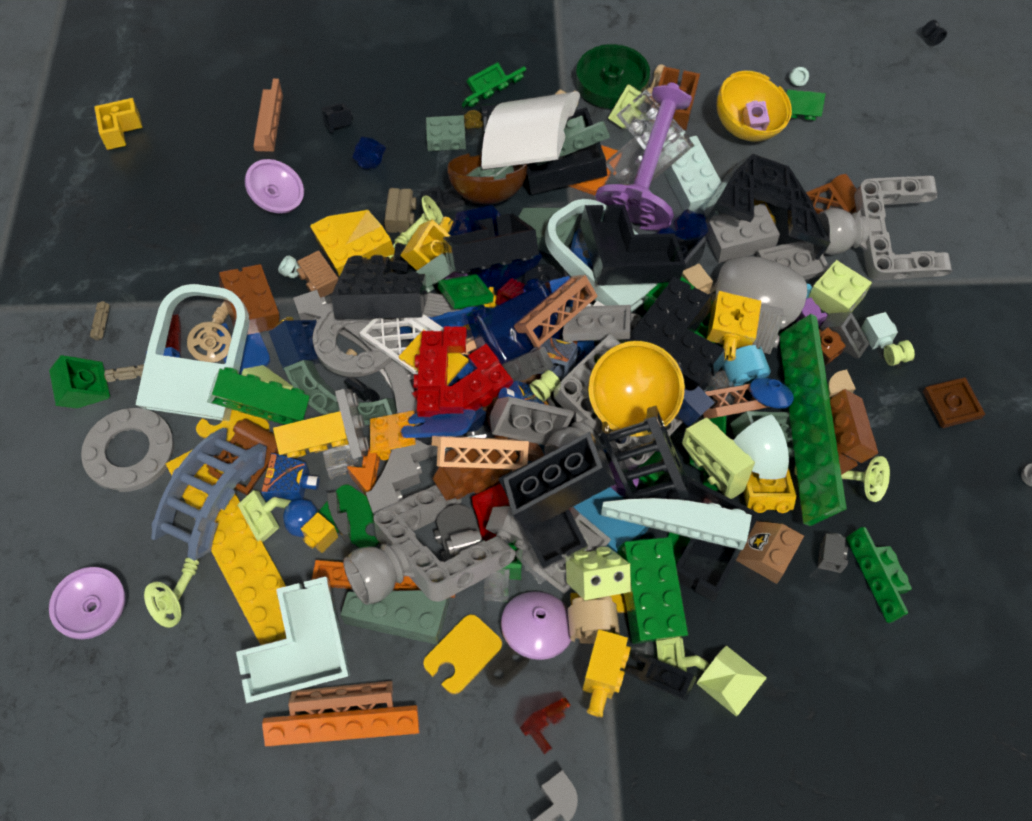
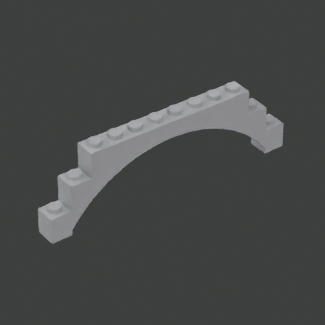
(403, 464)

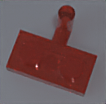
(540, 721)

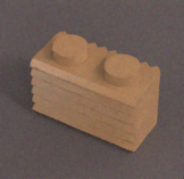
(317, 274)

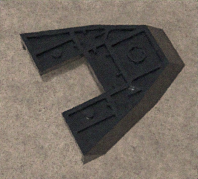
(775, 184)

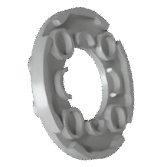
(343, 364)
(136, 476)

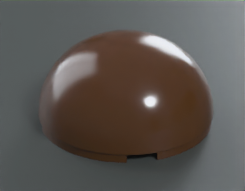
(483, 189)

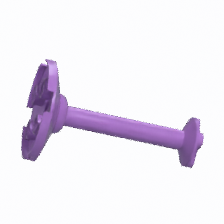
(640, 203)

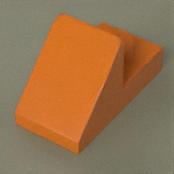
(366, 476)

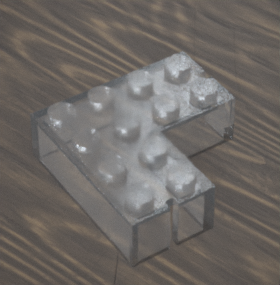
(626, 161)

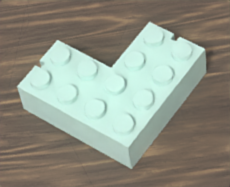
(308, 655)

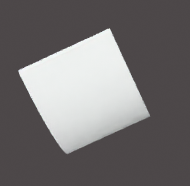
(527, 130)

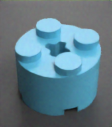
(747, 366)

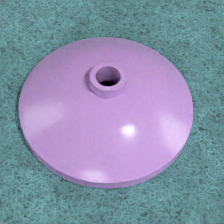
(277, 179)
(77, 594)
(532, 635)

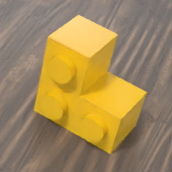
(115, 119)

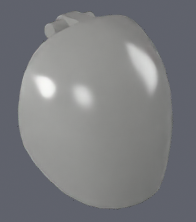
(764, 281)

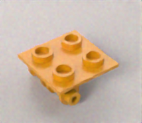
(386, 433)

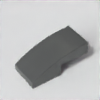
(528, 364)
(340, 519)

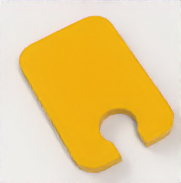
(204, 429)
(468, 649)

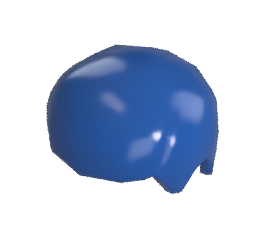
(297, 515)

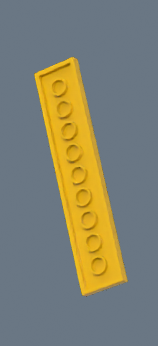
(242, 561)

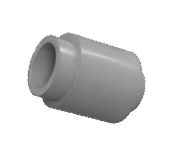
(463, 541)

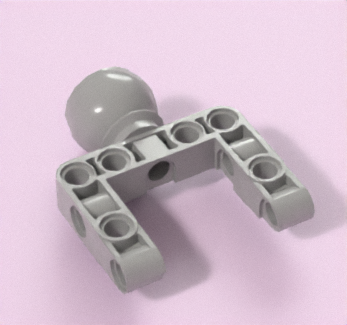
(869, 229)
(588, 421)
(375, 571)

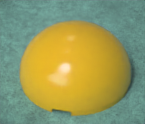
(747, 87)
(633, 379)

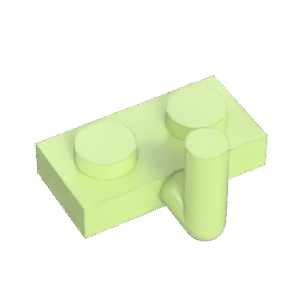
(627, 97)
(259, 514)
(672, 652)

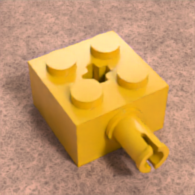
(426, 243)
(733, 322)
(604, 670)

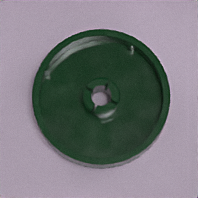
(607, 71)

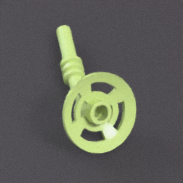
(433, 213)
(875, 478)
(167, 599)

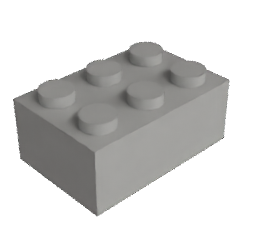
(740, 238)

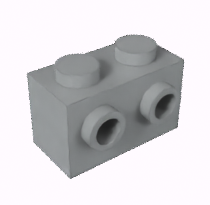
(506, 526)

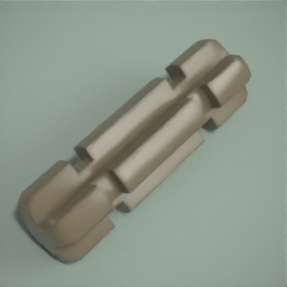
(100, 321)
(123, 373)

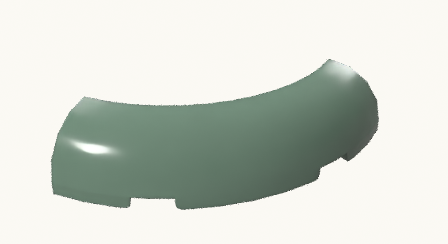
(323, 398)

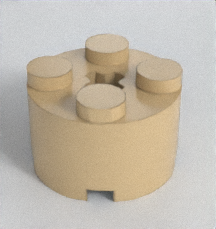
(589, 616)

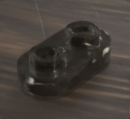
(506, 665)

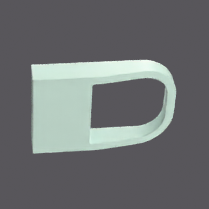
(607, 294)
(181, 383)

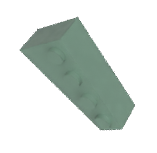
(399, 614)

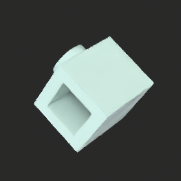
(879, 330)

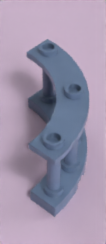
(218, 495)

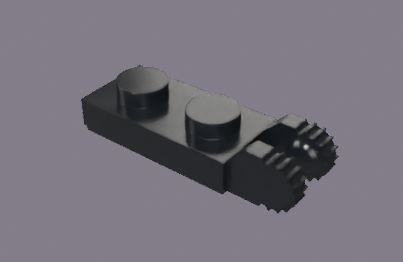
(663, 676)

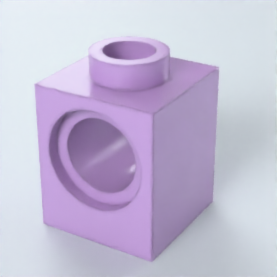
(758, 108)

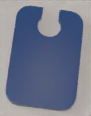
(254, 351)
(439, 425)

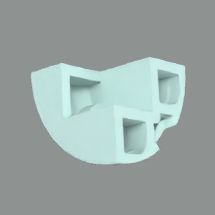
(766, 447)

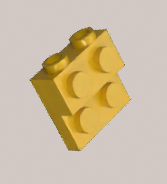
(770, 494)

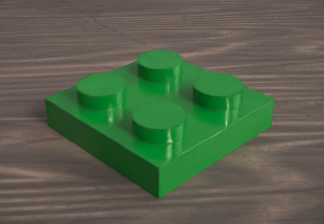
(465, 291)

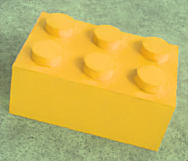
(311, 435)

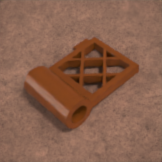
(841, 190)
(247, 435)

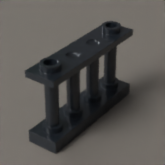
(660, 443)

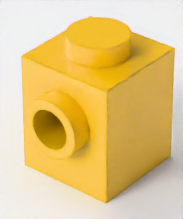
(319, 533)

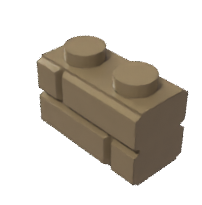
(399, 210)

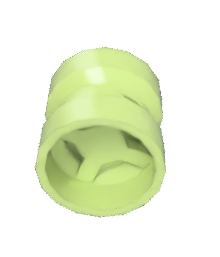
(895, 353)
(545, 385)

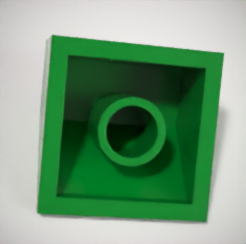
(806, 103)
(78, 382)

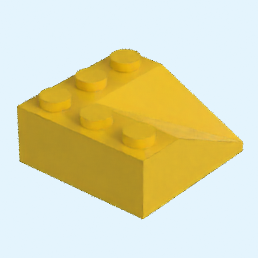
(351, 235)

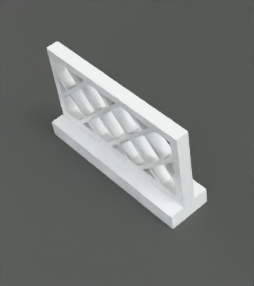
(416, 323)

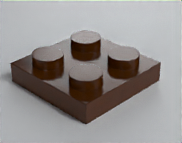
(953, 402)

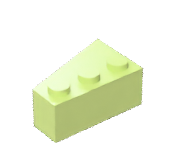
(720, 456)

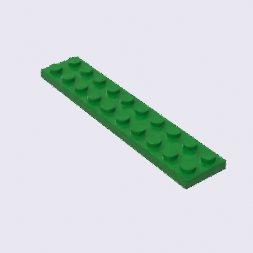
(812, 422)

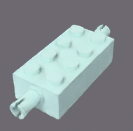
(693, 179)

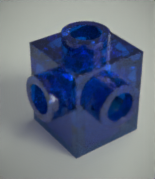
(368, 152)
(690, 225)

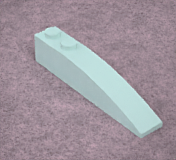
(685, 518)

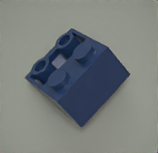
(294, 342)

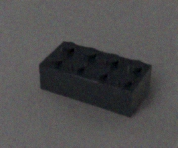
(558, 481)

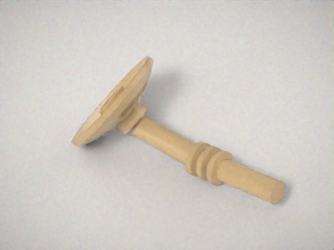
(210, 337)

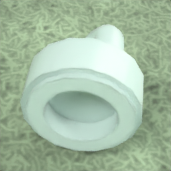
(799, 76)
(286, 267)

